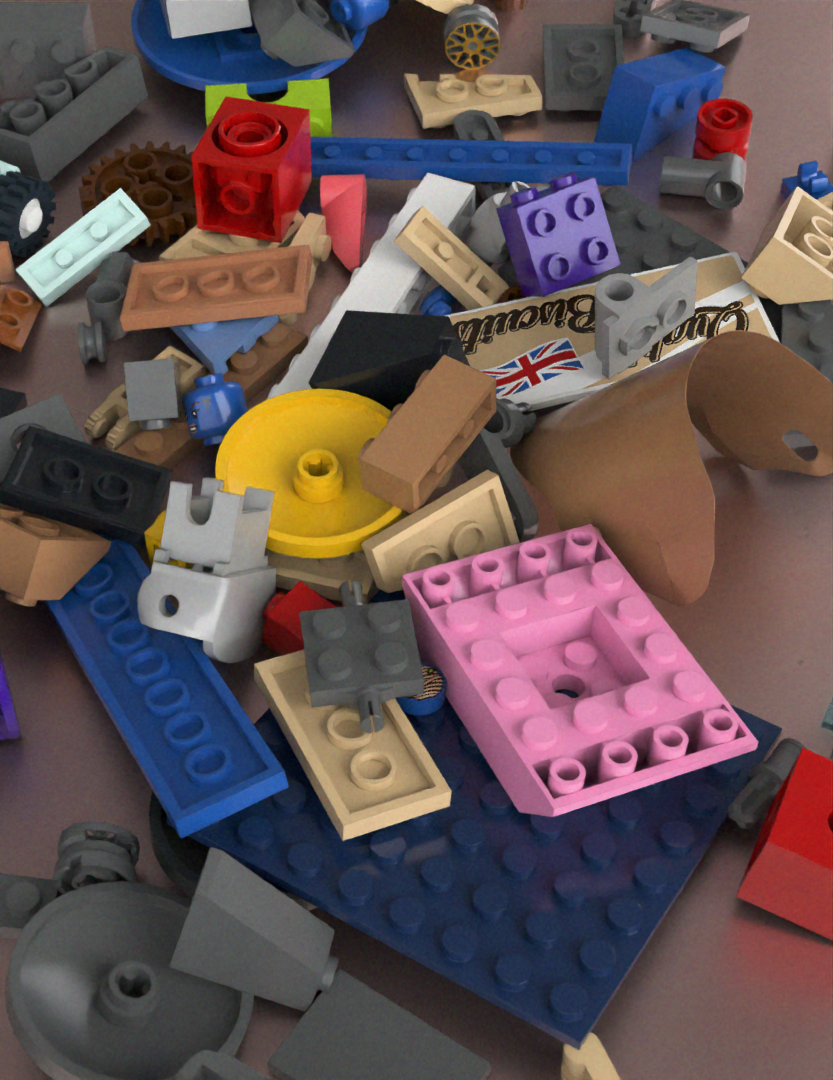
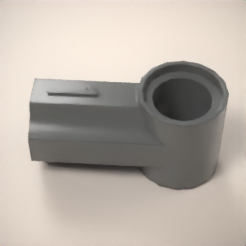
(716, 179)
(108, 293)

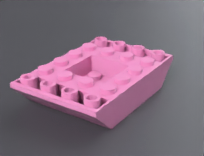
(573, 619)

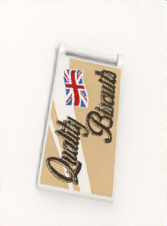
(546, 344)

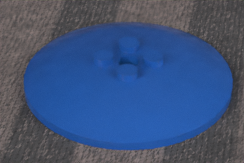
(219, 56)

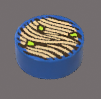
(433, 696)

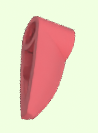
(345, 207)

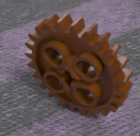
(154, 180)

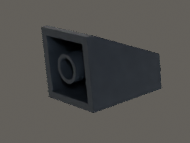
(385, 354)

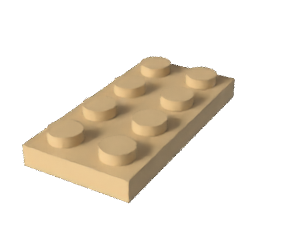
(358, 775)

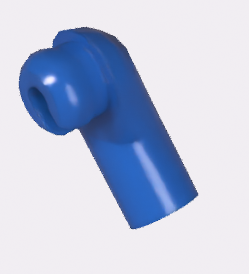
(437, 302)

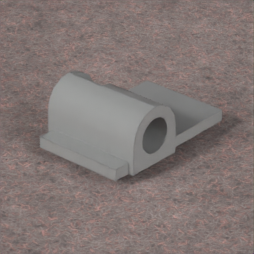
(637, 316)

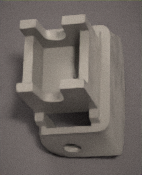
(231, 576)

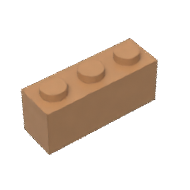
(427, 434)

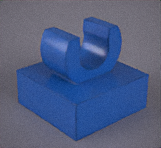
(809, 180)

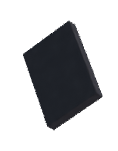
(85, 486)

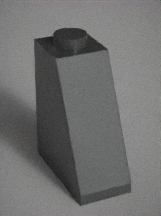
(253, 937)

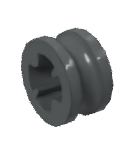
(92, 342)

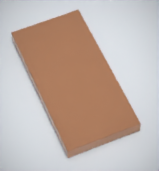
(217, 288)

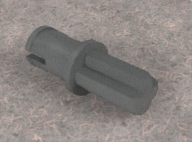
(764, 784)

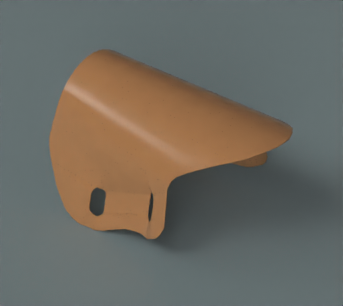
(634, 460)

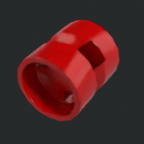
(722, 128)

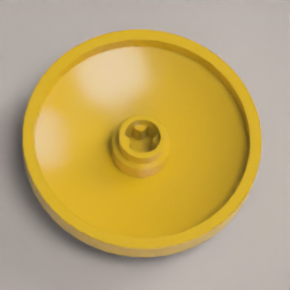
(308, 454)

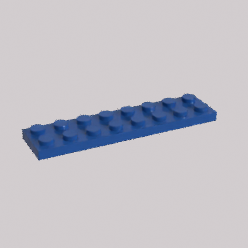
(165, 698)

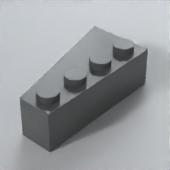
(70, 113)

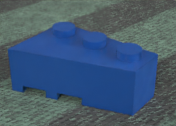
(657, 98)

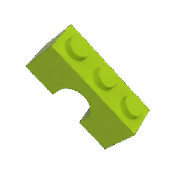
(301, 94)

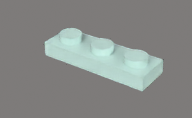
(83, 247)

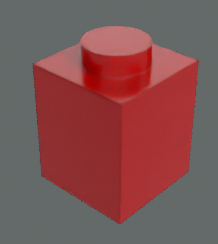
(282, 617)

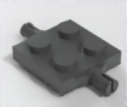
(361, 654)

